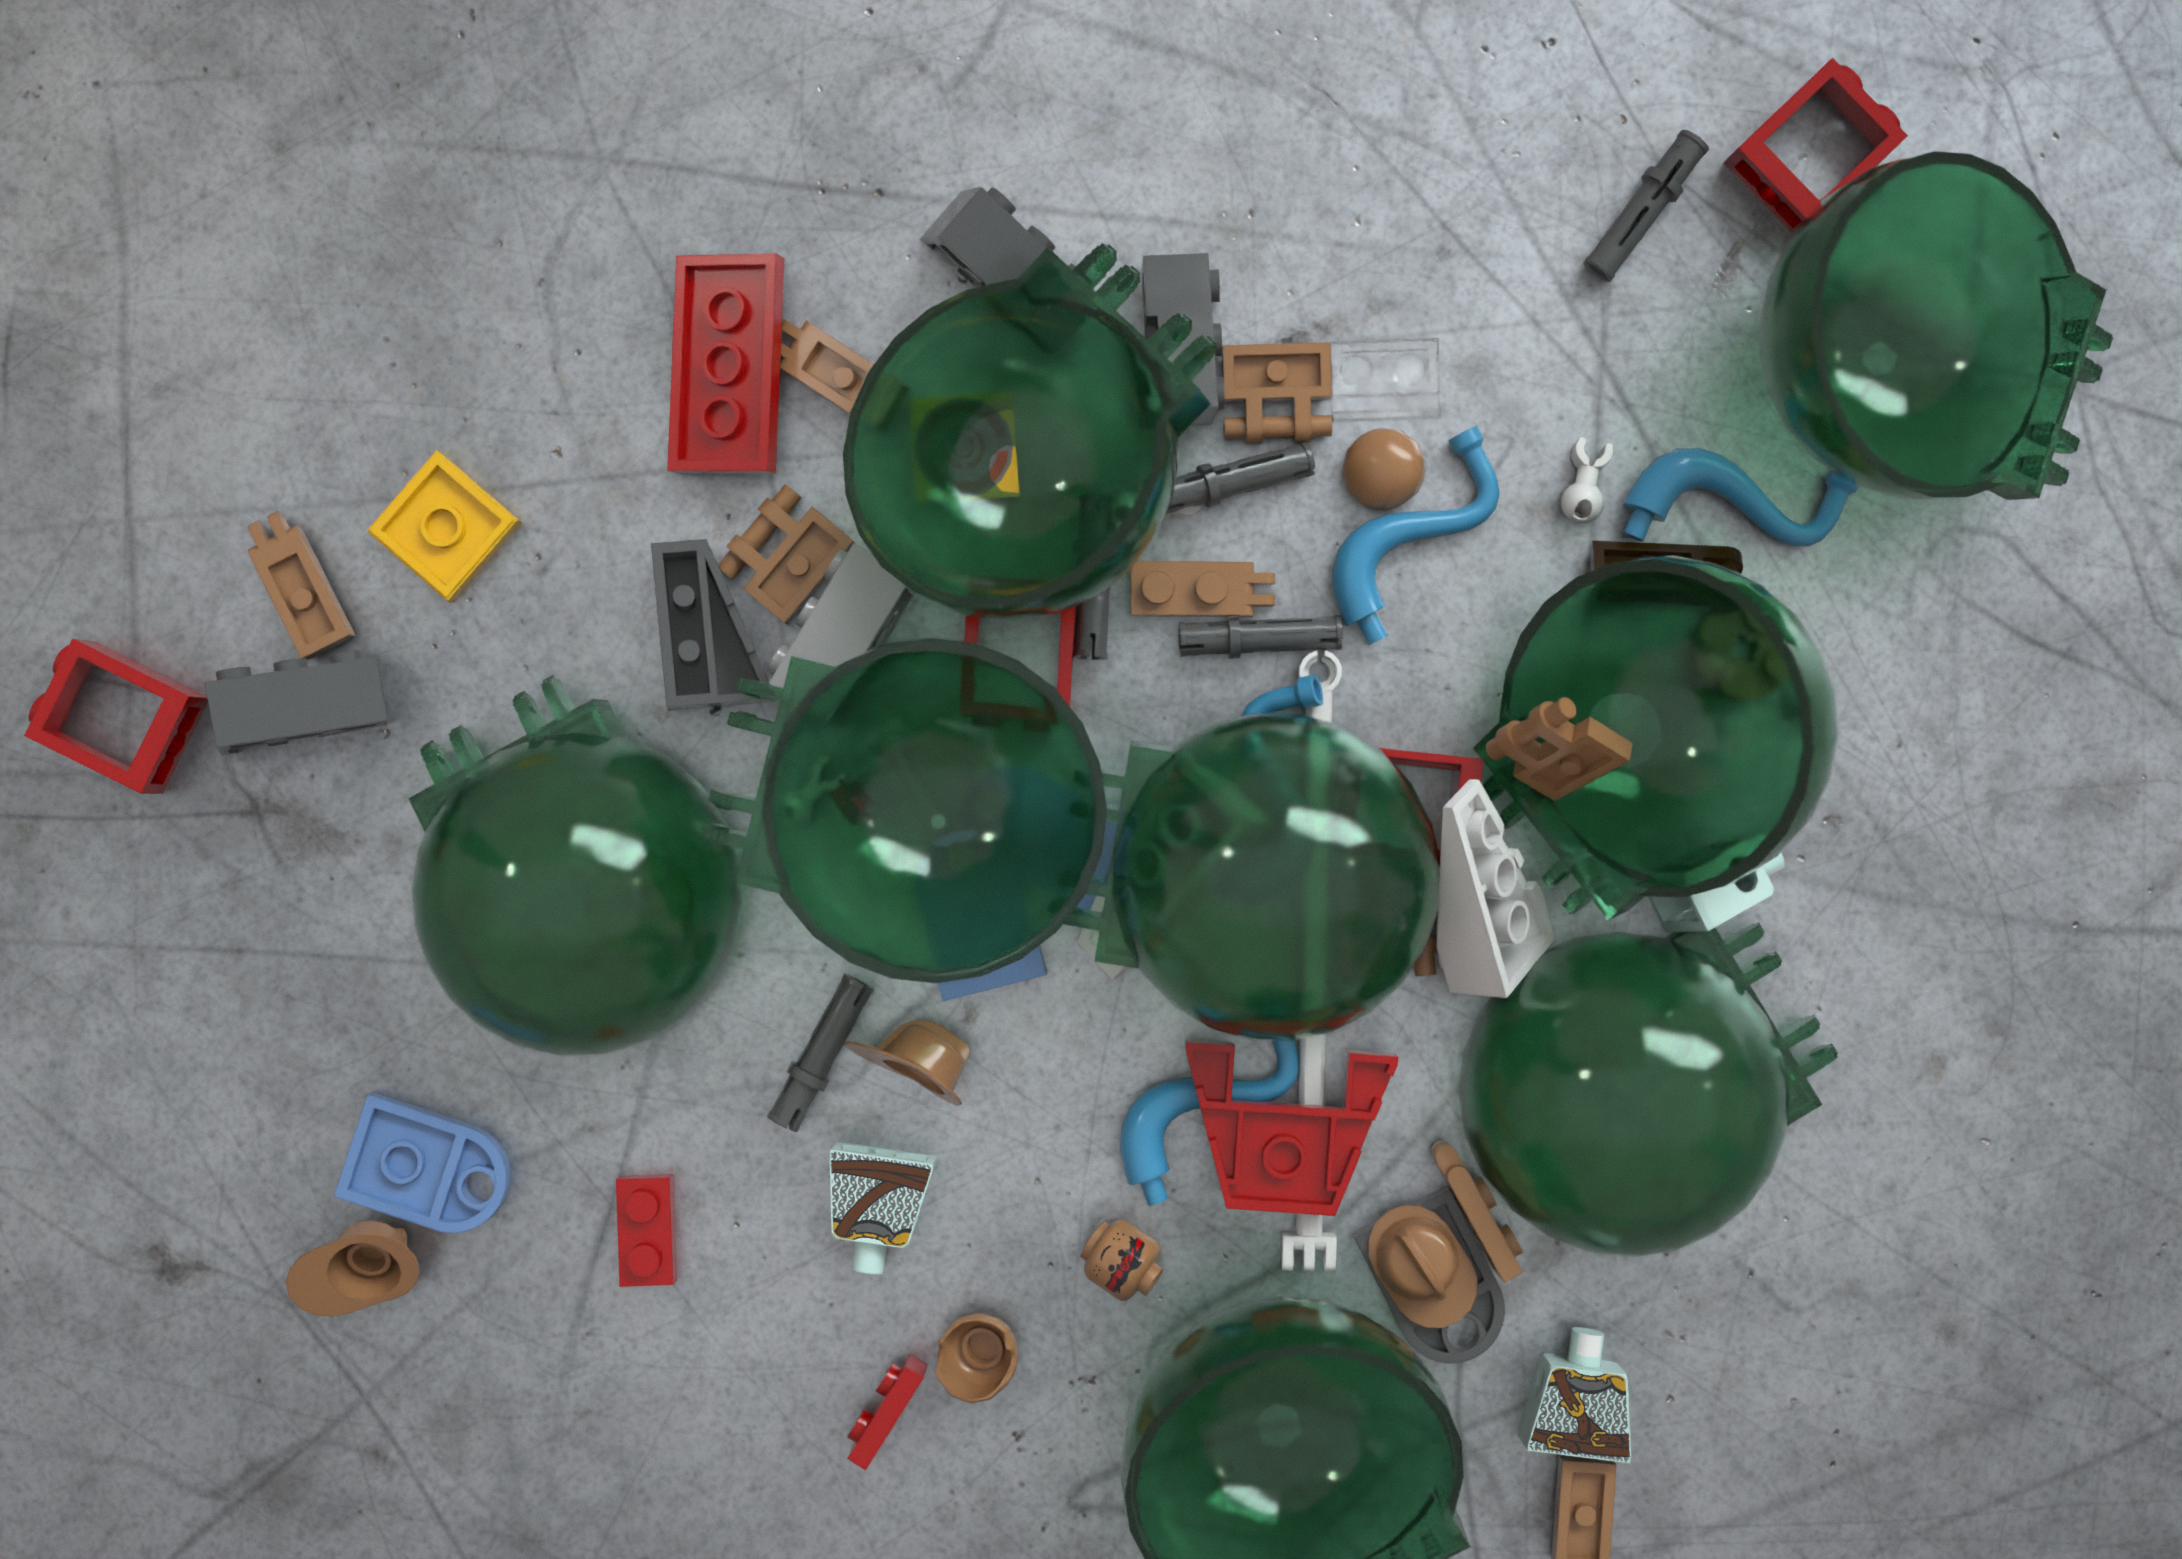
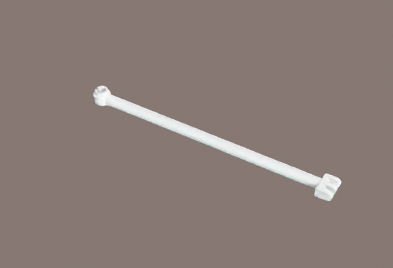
(1313, 1049)

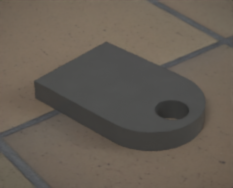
(1487, 1308)

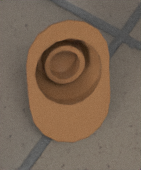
(921, 1053)
(1422, 1266)
(354, 1272)

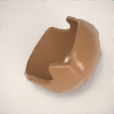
(1384, 468)
(976, 1357)

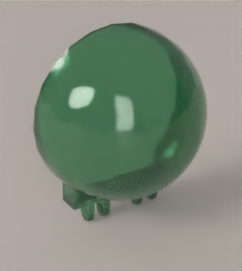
(1931, 332)
(1091, 426)
(1721, 717)
(921, 807)
(1267, 875)
(571, 882)
(1634, 1089)
(1292, 1441)

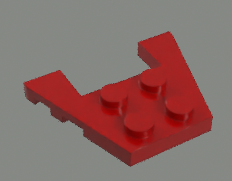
(1286, 1152)

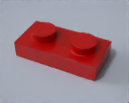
(646, 1230)
(872, 1428)

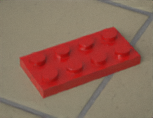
(726, 364)

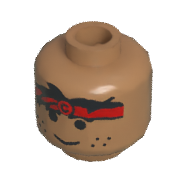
(1122, 1259)

